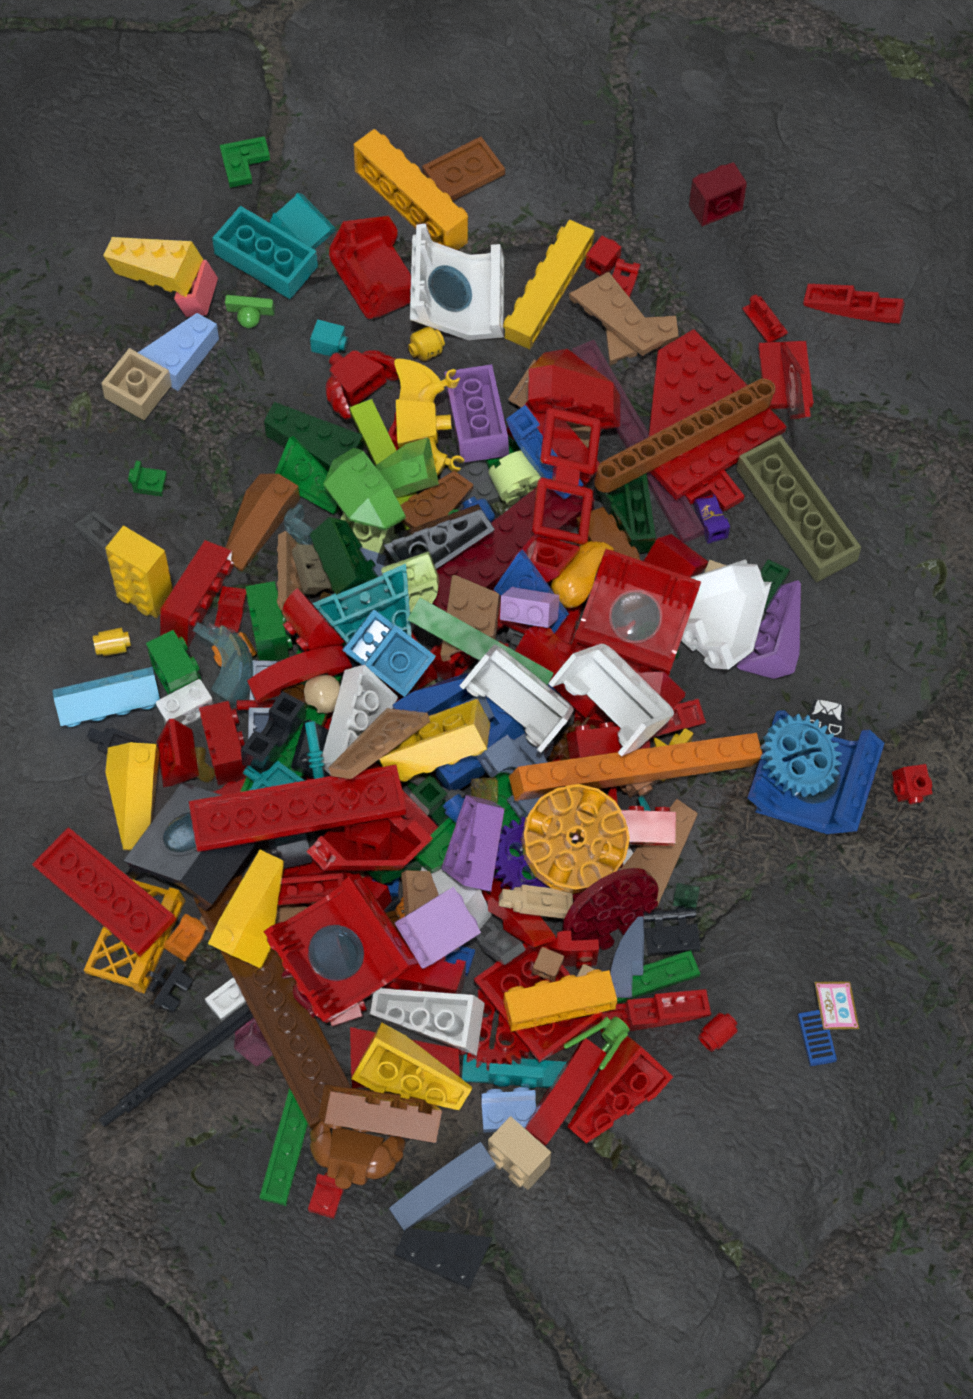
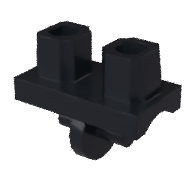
(175, 977)

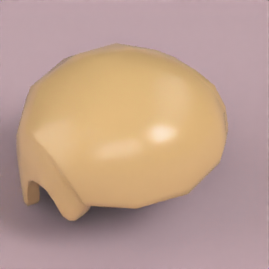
(322, 693)

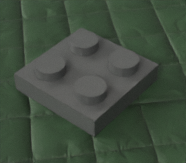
(477, 474)

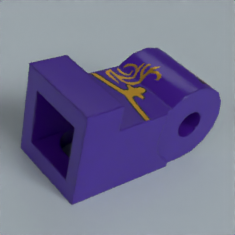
(711, 518)

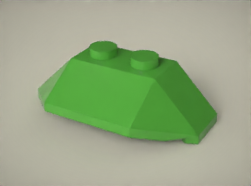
(362, 491)

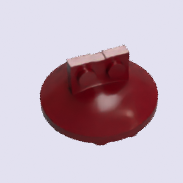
(611, 905)

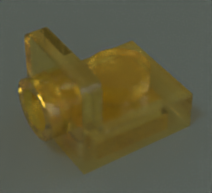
(485, 788)

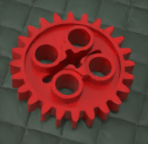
(501, 1053)

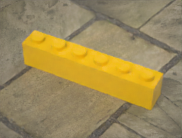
(549, 284)

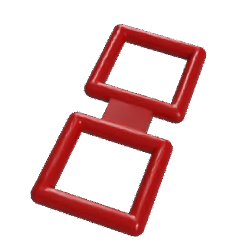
(566, 476)

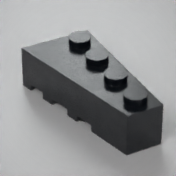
(441, 537)

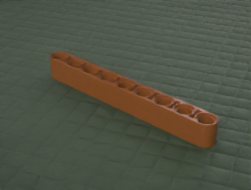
(684, 435)

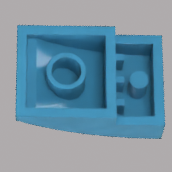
(388, 652)

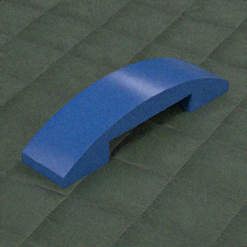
(529, 439)

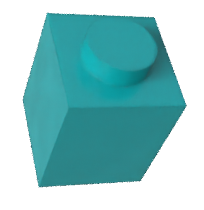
(328, 338)

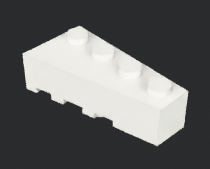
(434, 1015)

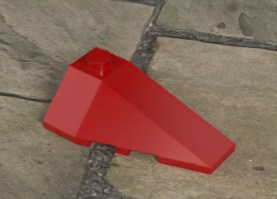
(618, 1088)

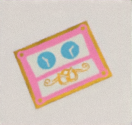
(836, 1005)

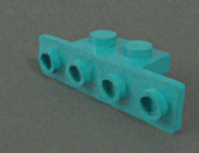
(527, 1074)

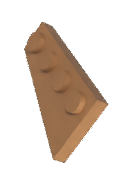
(287, 573)

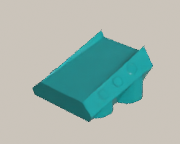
(303, 221)

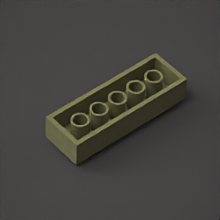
(798, 508)

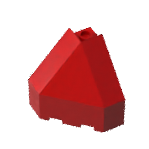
(572, 385)
(339, 854)

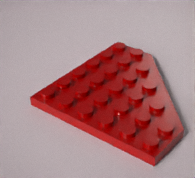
(686, 381)

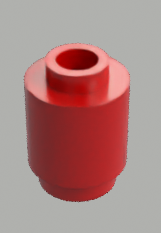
(718, 1031)

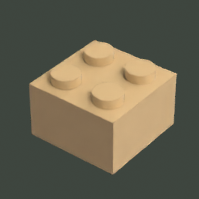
(136, 384)
(518, 1153)

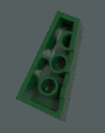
(319, 437)

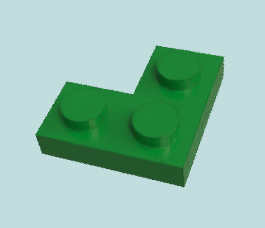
(239, 155)

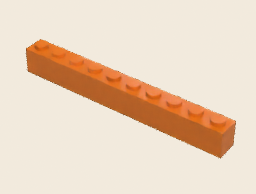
(637, 766)

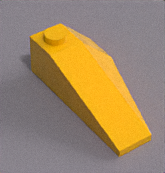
(404, 1068)

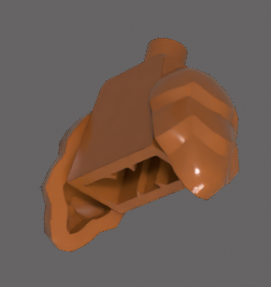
(354, 1155)

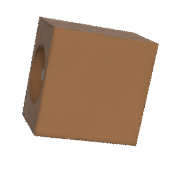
(548, 964)

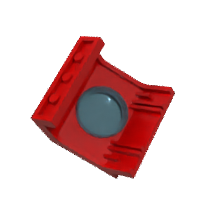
(341, 948)

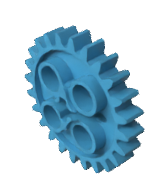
(793, 733)

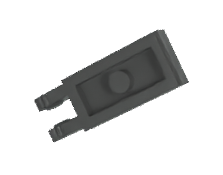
(499, 944)

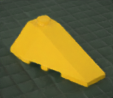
(132, 786)
(251, 912)

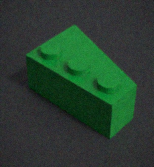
(268, 622)

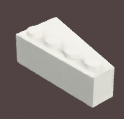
(358, 705)

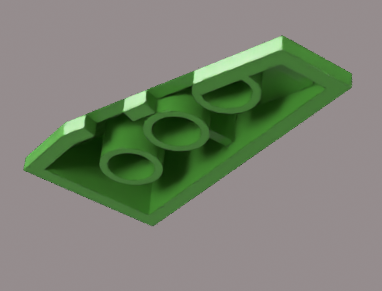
(410, 468)

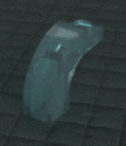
(236, 661)

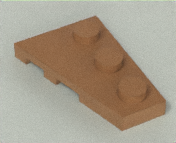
(618, 349)
(418, 890)

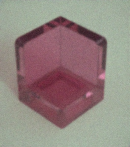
(251, 1043)

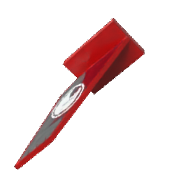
(788, 369)

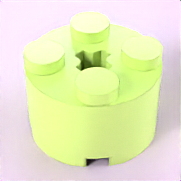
(514, 477)

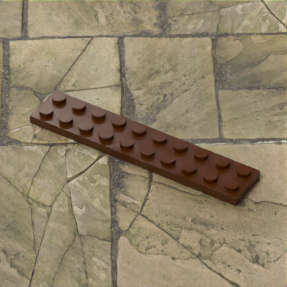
(285, 1024)

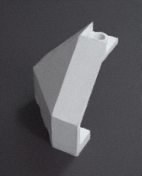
(727, 614)

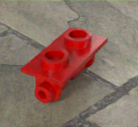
(764, 319)

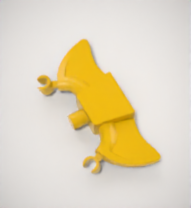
(417, 411)

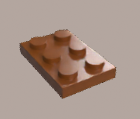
(464, 169)

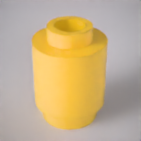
(111, 642)

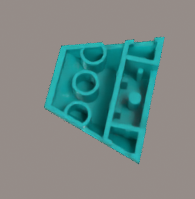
(384, 594)

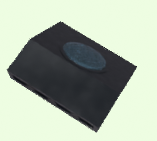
(171, 853)

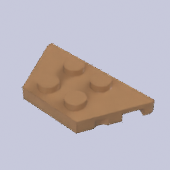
(474, 606)

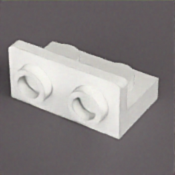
(185, 703)

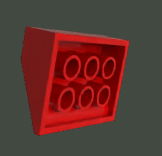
(542, 1039)

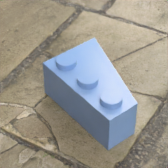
(183, 348)

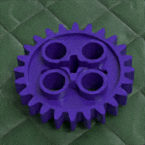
(509, 866)

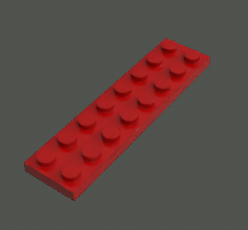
(296, 808)

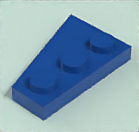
(525, 576)

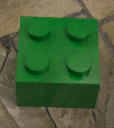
(171, 662)

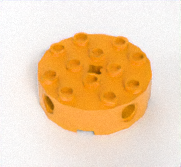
(549, 832)

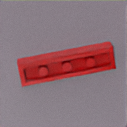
(308, 887)

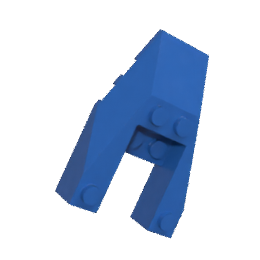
(446, 696)

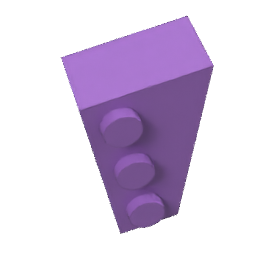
(475, 843)

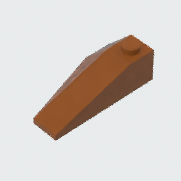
(260, 516)

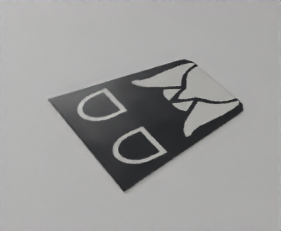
(829, 714)

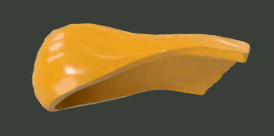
(578, 577)

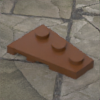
(436, 500)

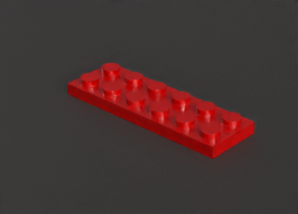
(104, 892)

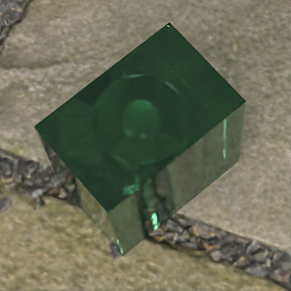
(686, 895)

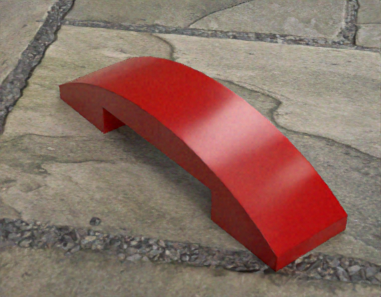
(297, 669)

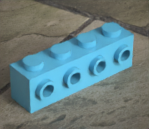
(106, 697)

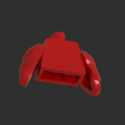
(357, 377)

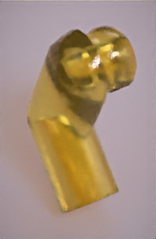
(206, 772)

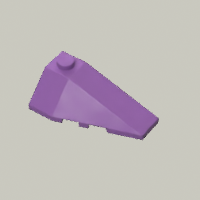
(778, 636)

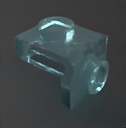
(297, 528)

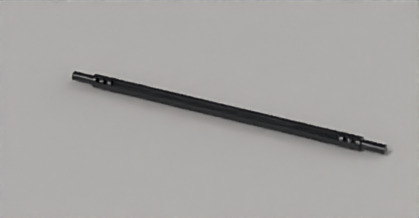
(188, 1057)

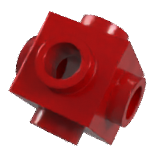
(912, 783)

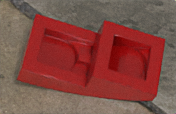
(231, 608)

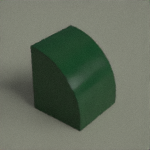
(428, 795)

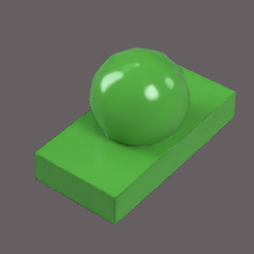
(249, 309)

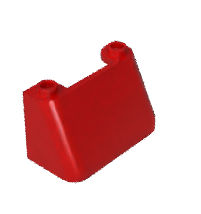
(371, 265)

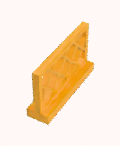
(148, 961)

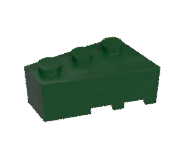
(632, 512)
(341, 555)

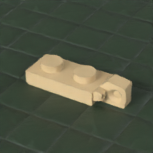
(537, 901)

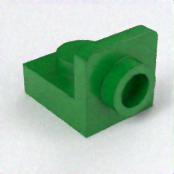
(147, 480)

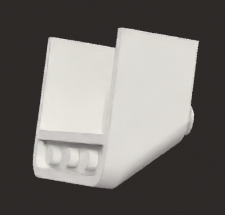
(617, 692)
(520, 695)

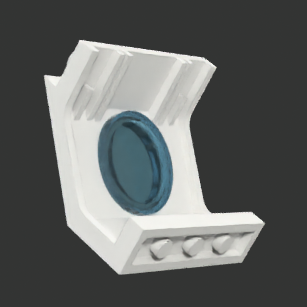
(457, 289)

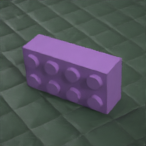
(477, 414)

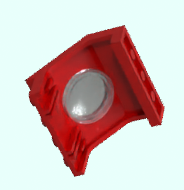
(637, 612)

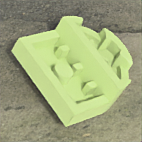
(421, 578)

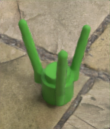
(614, 1033)

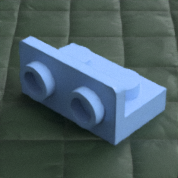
(500, 1105)

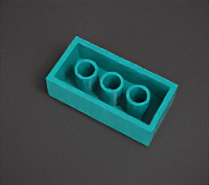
(265, 252)

